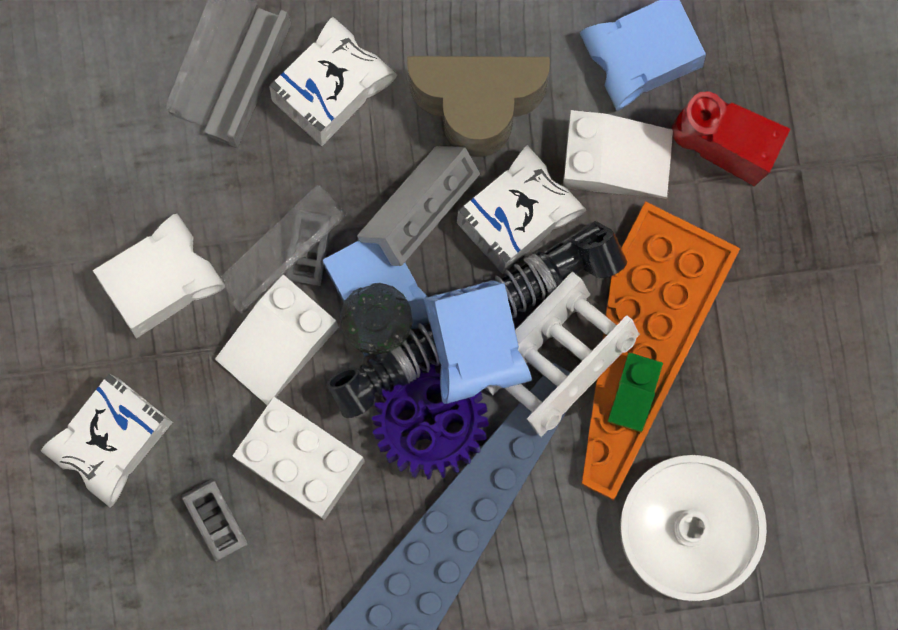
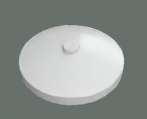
(693, 528)

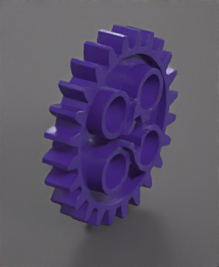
(445, 447)

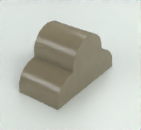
(478, 95)

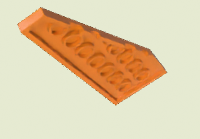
(667, 294)

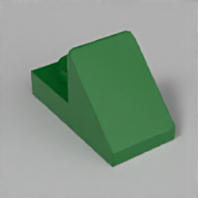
(635, 392)

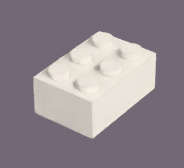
(299, 458)

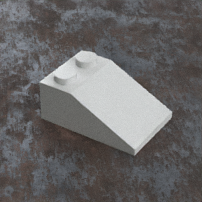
(617, 155)
(276, 340)

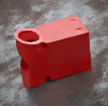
(730, 136)

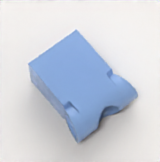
(644, 50)
(367, 264)
(475, 340)

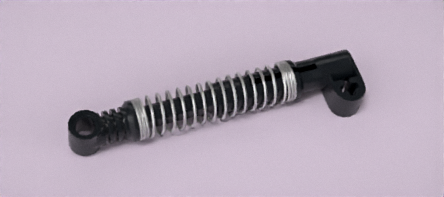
(589, 249)

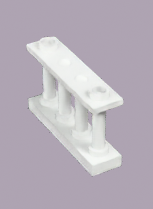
(546, 323)

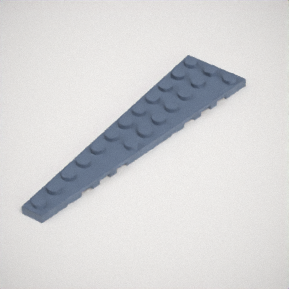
(441, 550)

